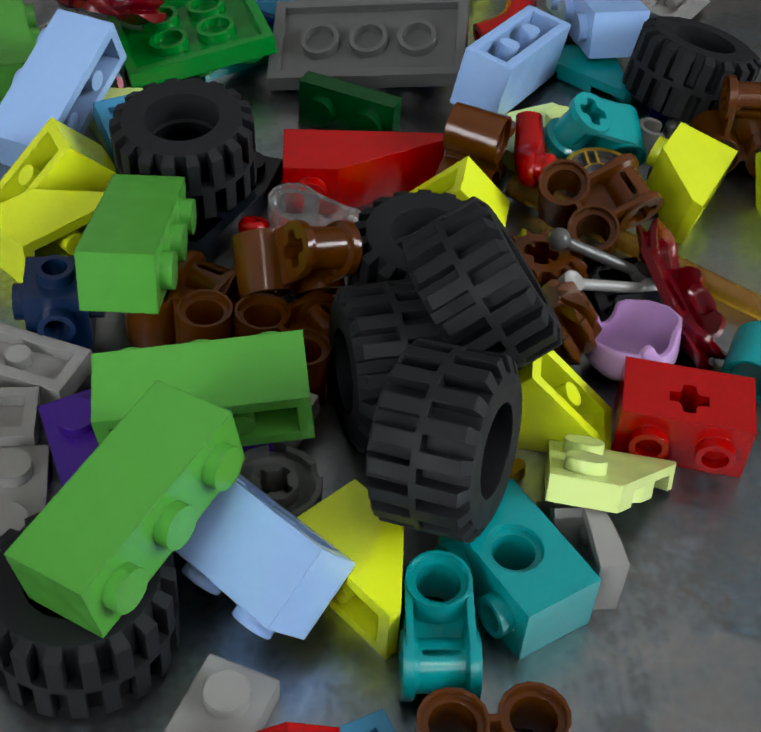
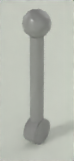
(645, 285)

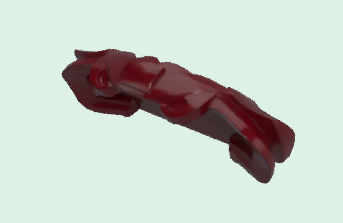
(128, 11)
(684, 293)

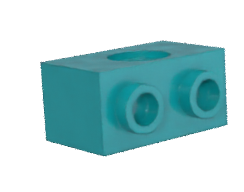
(526, 576)

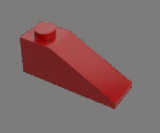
(360, 164)

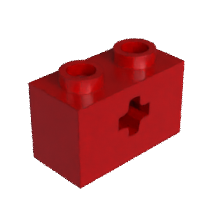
(685, 416)

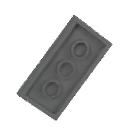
(369, 42)

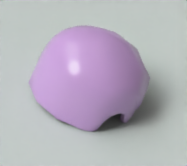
(638, 331)

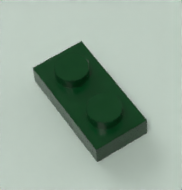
(341, 105)

